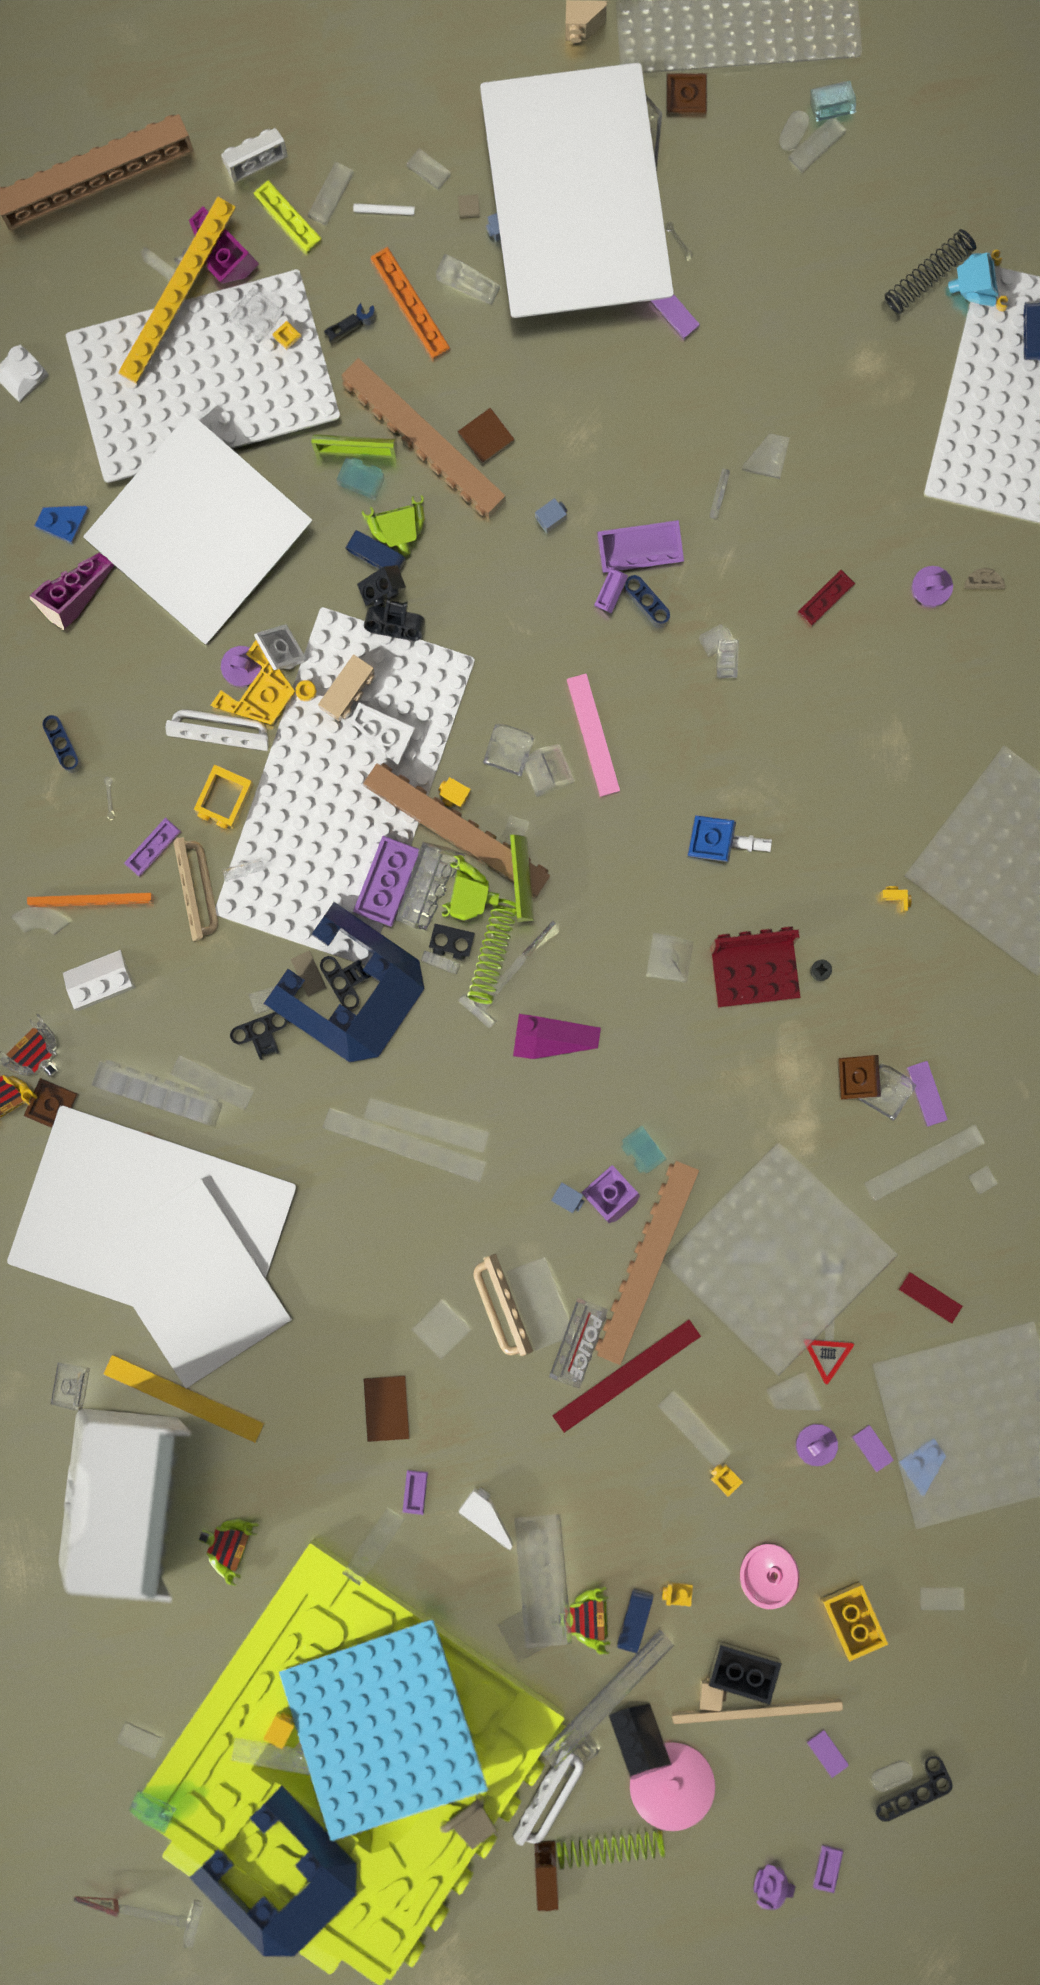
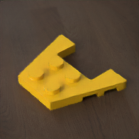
(264, 697)

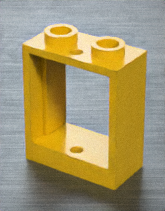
(230, 777)

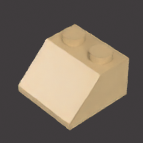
(584, 19)

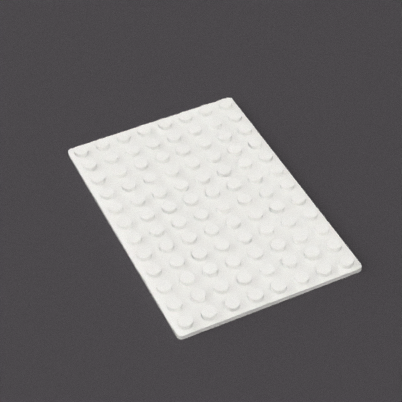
(576, 190)
(205, 369)
(992, 411)
(109, 1176)

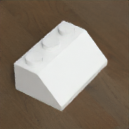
(254, 154)
(98, 980)

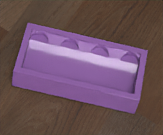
(640, 546)

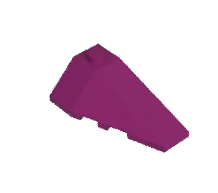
(228, 259)
(68, 595)
(548, 1037)

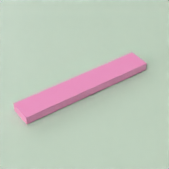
(593, 735)

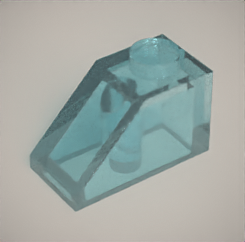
(152, 1811)

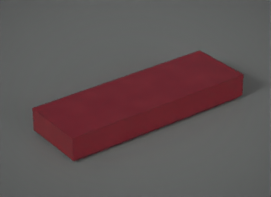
(826, 597)
(930, 1297)

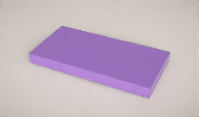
(386, 881)

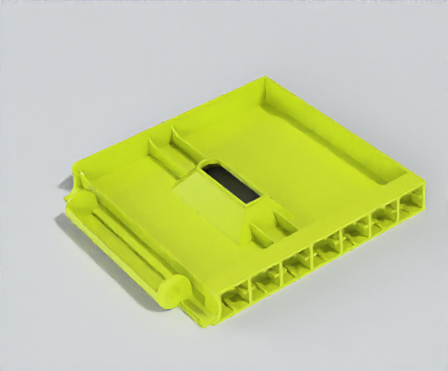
(402, 1864)

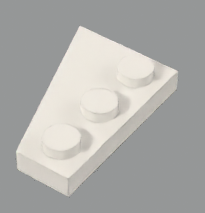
(383, 731)

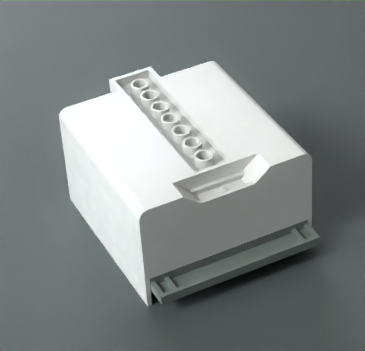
(118, 1504)

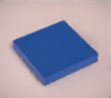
(712, 838)

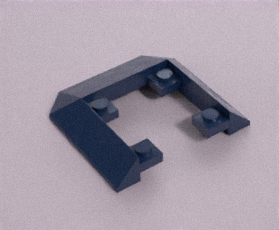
(370, 1030)
(329, 1886)

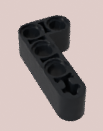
(911, 1791)

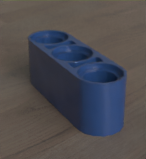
(1031, 330)
(373, 551)
(643, 592)
(54, 737)
(635, 1621)

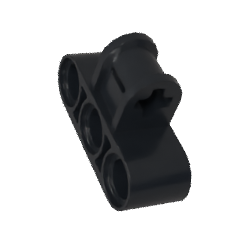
(394, 621)
(351, 978)
(262, 1040)

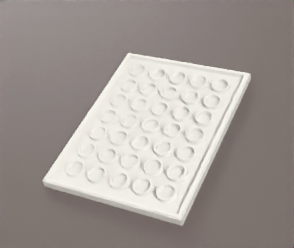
(193, 1283)

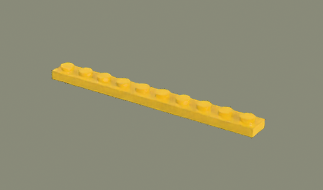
(177, 290)

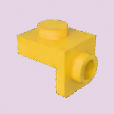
(893, 893)
(725, 1479)

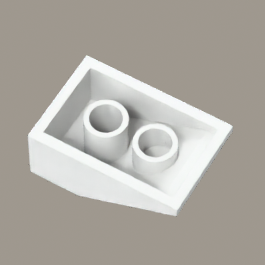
(482, 1512)

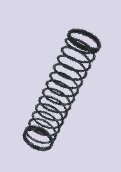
(964, 245)

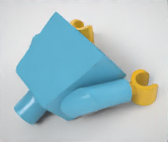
(978, 280)

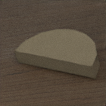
(984, 579)

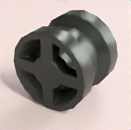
(820, 973)

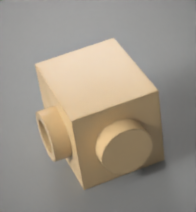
(711, 1697)

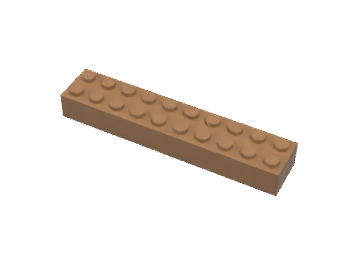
(94, 171)

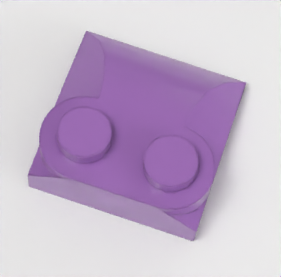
(611, 1195)

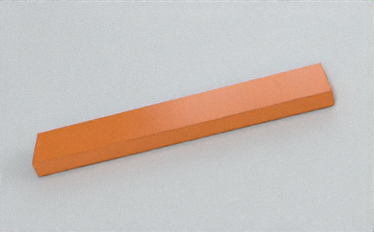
(410, 303)
(86, 900)

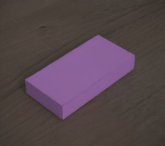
(611, 590)
(872, 1448)
(415, 1492)
(827, 1753)
(828, 1868)

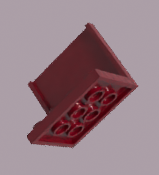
(755, 967)

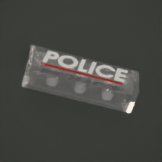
(578, 1343)

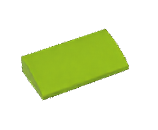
(354, 445)
(522, 878)

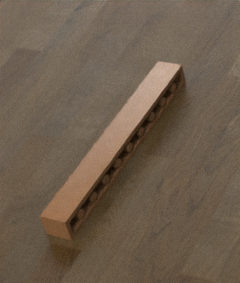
(424, 438)
(449, 824)
(647, 1263)

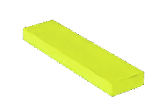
(287, 216)

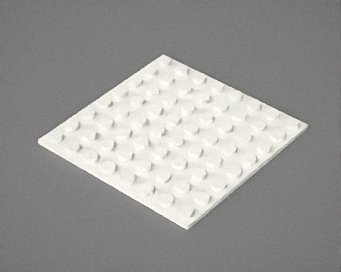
(197, 528)

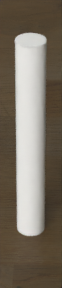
(387, 209)

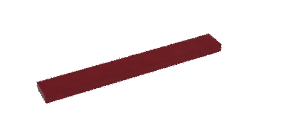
(626, 1375)

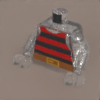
(33, 1052)

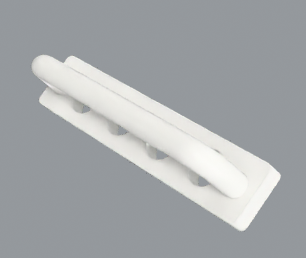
(217, 735)
(541, 1798)

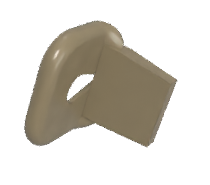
(471, 1824)

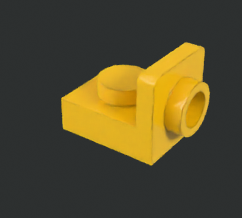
(677, 1594)

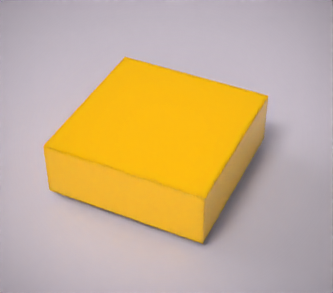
(286, 335)

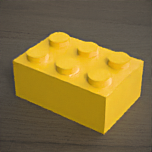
(854, 1621)

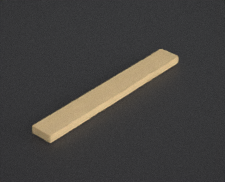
(757, 1711)

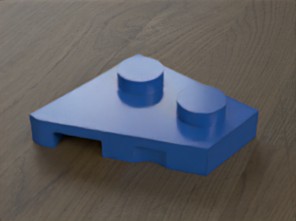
(62, 521)

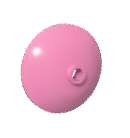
(758, 1576)

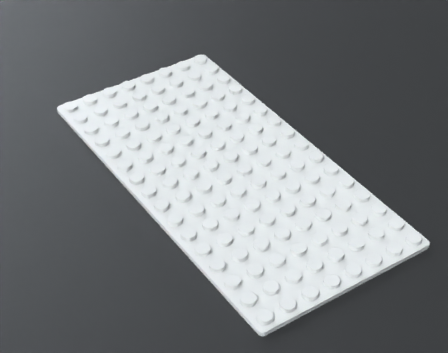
(311, 807)

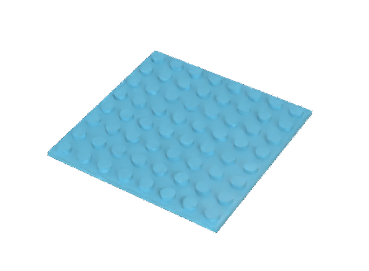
(383, 1730)

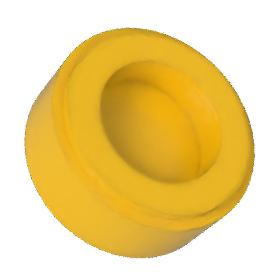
(306, 691)

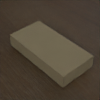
(307, 969)

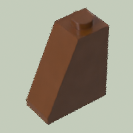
(546, 1876)

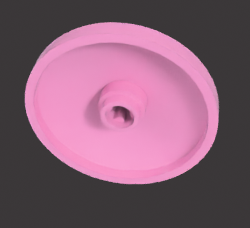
(676, 1794)

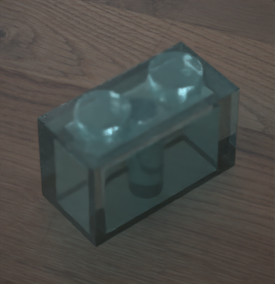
(833, 101)
(360, 478)
(643, 1150)

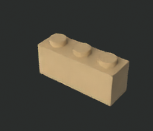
(347, 688)

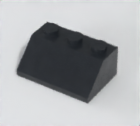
(744, 1673)
(639, 1740)

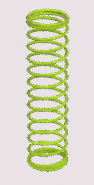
(481, 994)
(561, 1850)

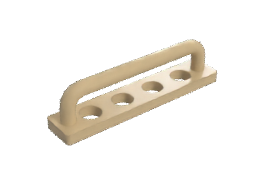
(189, 896)
(507, 1302)

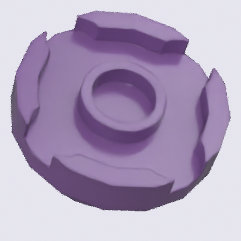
(932, 586)
(238, 667)
(816, 1445)
(772, 1887)

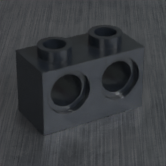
(381, 585)
(453, 936)

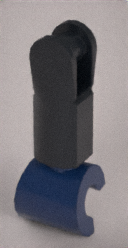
(350, 323)

